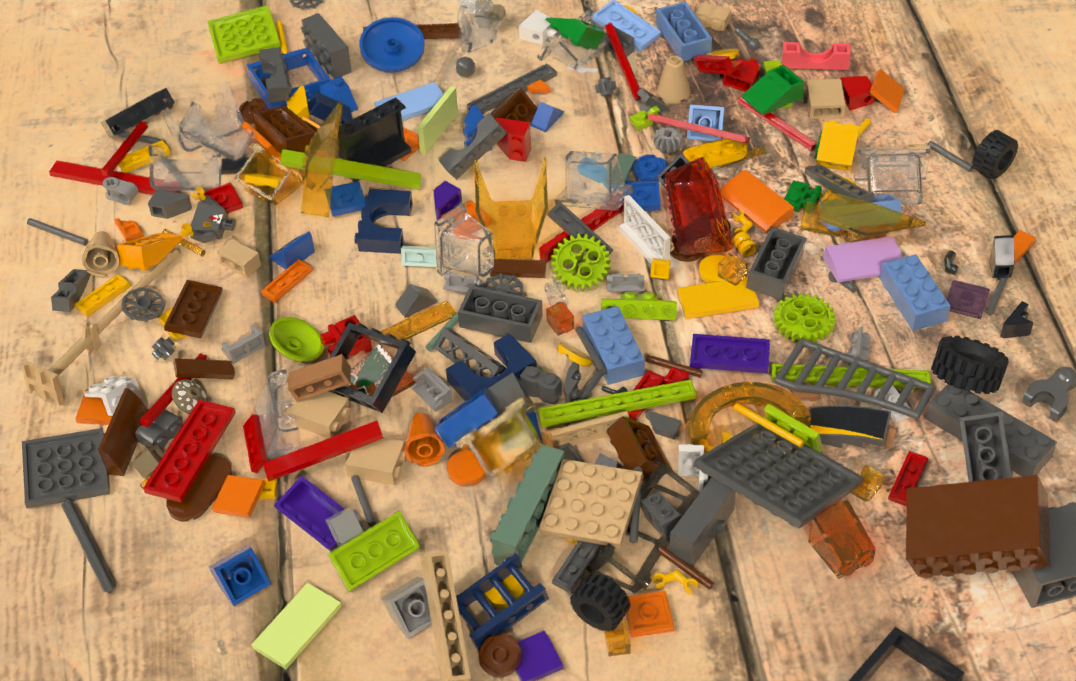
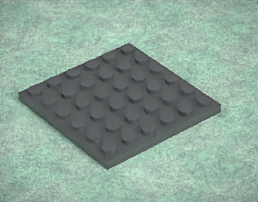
(779, 474)

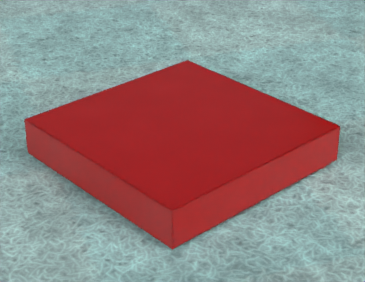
(225, 196)

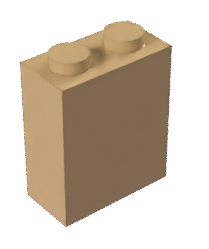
(825, 98)
(321, 413)
(377, 461)

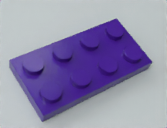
(730, 353)

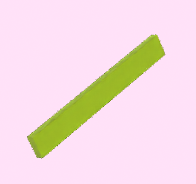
(359, 170)
(856, 379)
(616, 403)

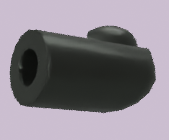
(948, 263)

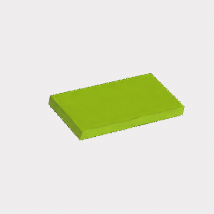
(373, 550)

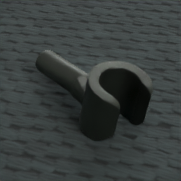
(613, 391)

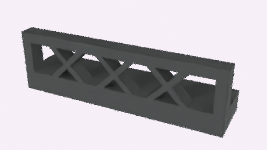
(468, 349)

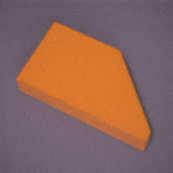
(129, 230)

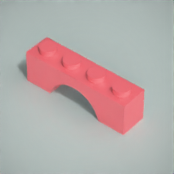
(835, 58)

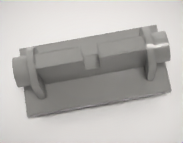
(619, 283)
(458, 284)
(859, 344)

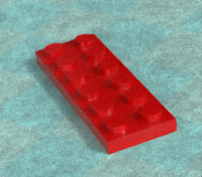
(189, 451)

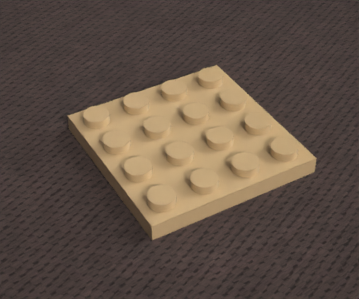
(591, 503)

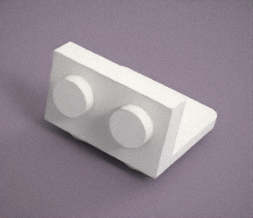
(112, 390)
(686, 460)

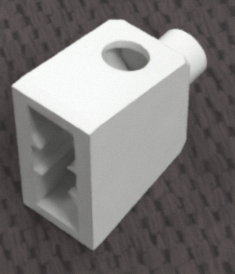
(536, 28)

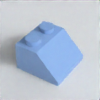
(705, 116)

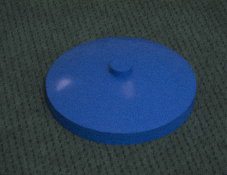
(392, 44)

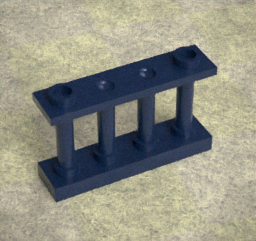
(516, 609)

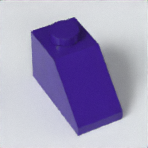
(446, 198)

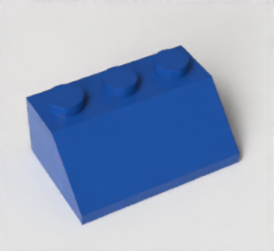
(467, 417)

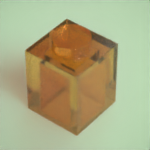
(560, 318)

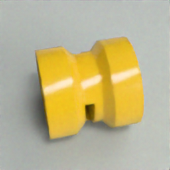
(744, 244)

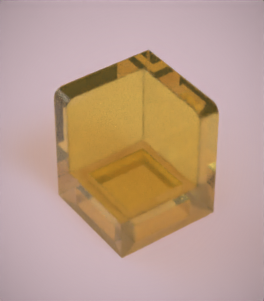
(732, 269)
(871, 484)
(618, 641)

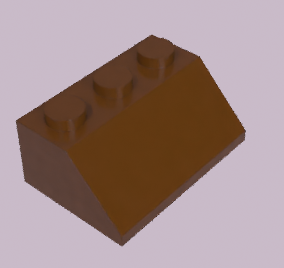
(516, 107)
(636, 446)

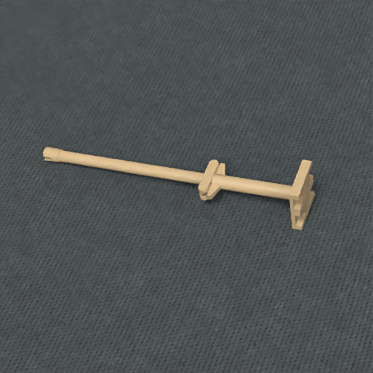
(47, 381)

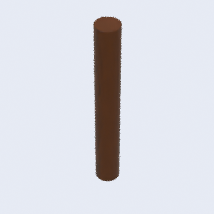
(669, 364)
(685, 567)

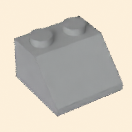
(409, 607)

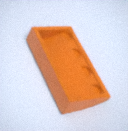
(757, 201)

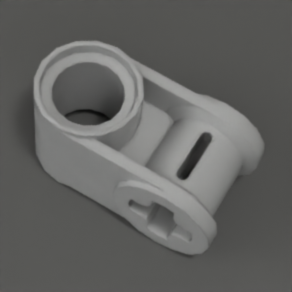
(119, 190)

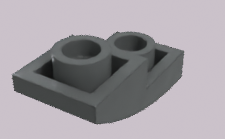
(571, 383)

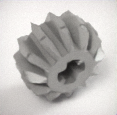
(667, 139)

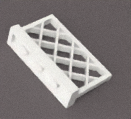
(644, 233)

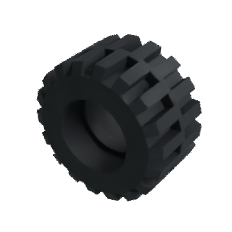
(995, 154)
(600, 602)

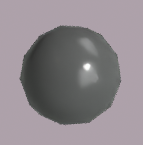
(465, 66)

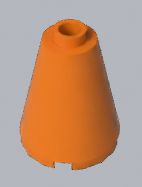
(423, 441)

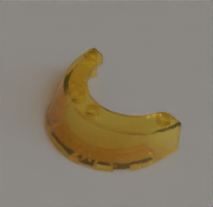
(746, 392)

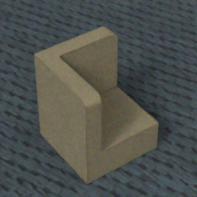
(148, 460)

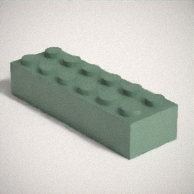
(525, 511)

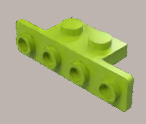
(642, 306)

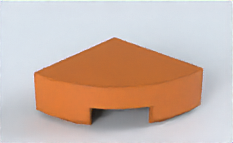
(538, 86)

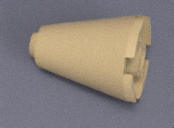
(674, 81)
(100, 255)

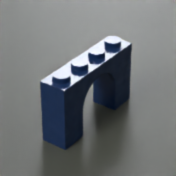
(322, 106)
(379, 204)
(507, 350)

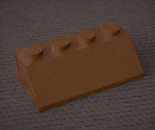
(283, 129)

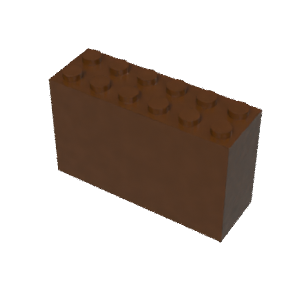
(978, 527)

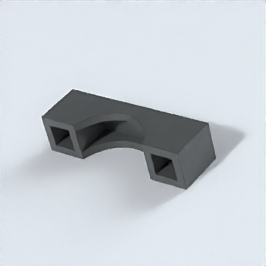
(274, 64)
(488, 134)

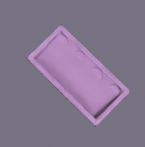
(860, 258)

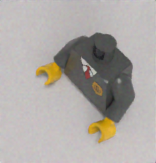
(208, 221)

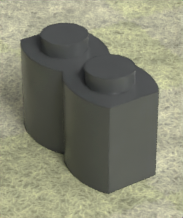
(542, 385)
(160, 431)

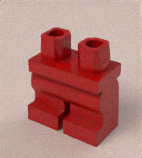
(335, 332)

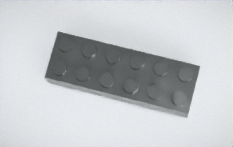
(1027, 446)

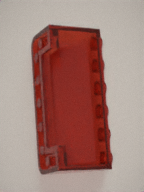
(697, 209)

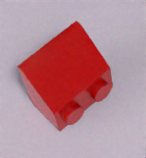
(517, 141)

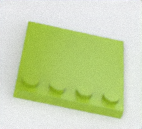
(243, 34)

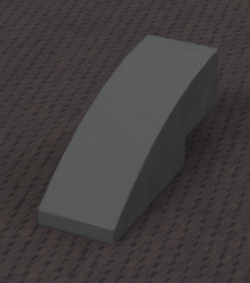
(70, 290)

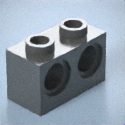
(660, 514)

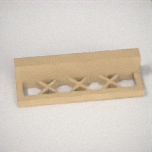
(583, 431)

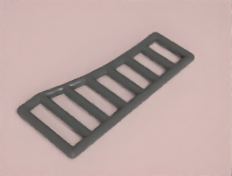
(854, 364)

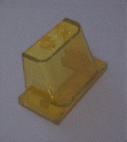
(264, 163)
(504, 439)

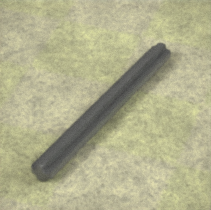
(88, 546)

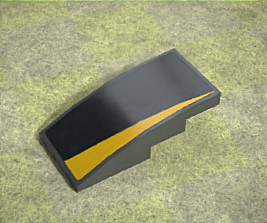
(850, 424)

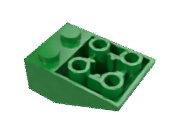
(578, 31)
(775, 90)

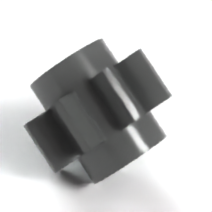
(605, 86)
(163, 348)

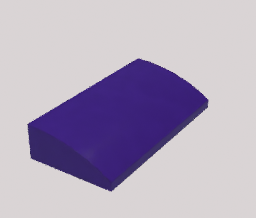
(308, 509)

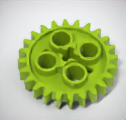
(565, 256)
(804, 318)

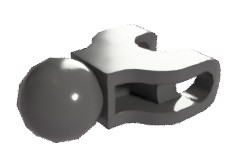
(1052, 391)

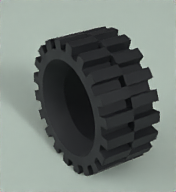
(969, 364)

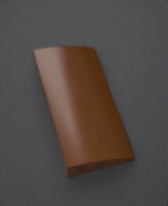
(120, 437)

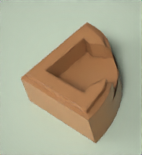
(805, 395)
(890, 437)

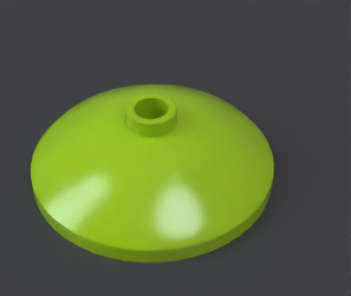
(296, 339)

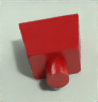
(743, 77)
(857, 91)

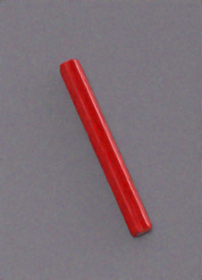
(124, 148)

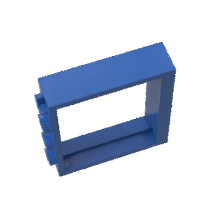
(293, 60)

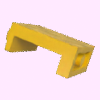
(837, 145)

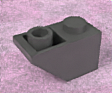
(168, 204)

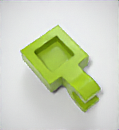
(640, 119)

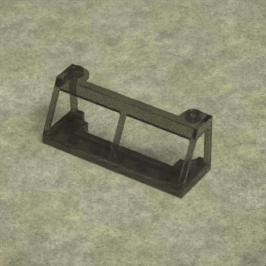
(605, 553)

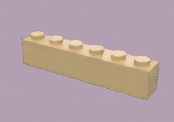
(445, 617)

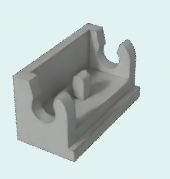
(244, 346)
(432, 389)

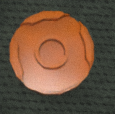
(465, 468)

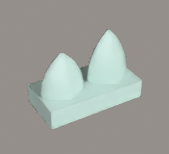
(418, 256)

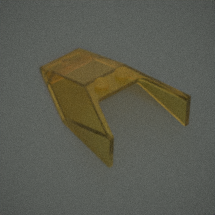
(320, 165)
(856, 218)
(513, 223)

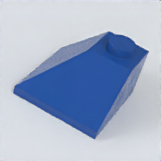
(339, 91)

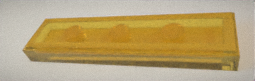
(421, 321)

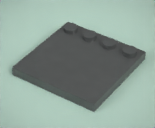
(63, 468)

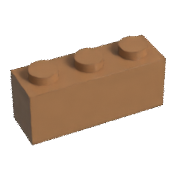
(319, 377)

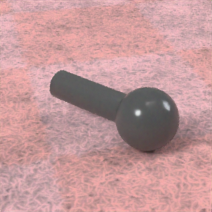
(752, 43)
(847, 284)

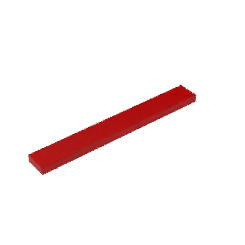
(94, 176)

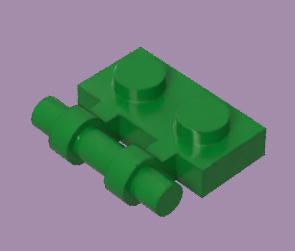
(799, 191)

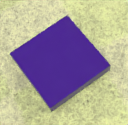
(538, 658)

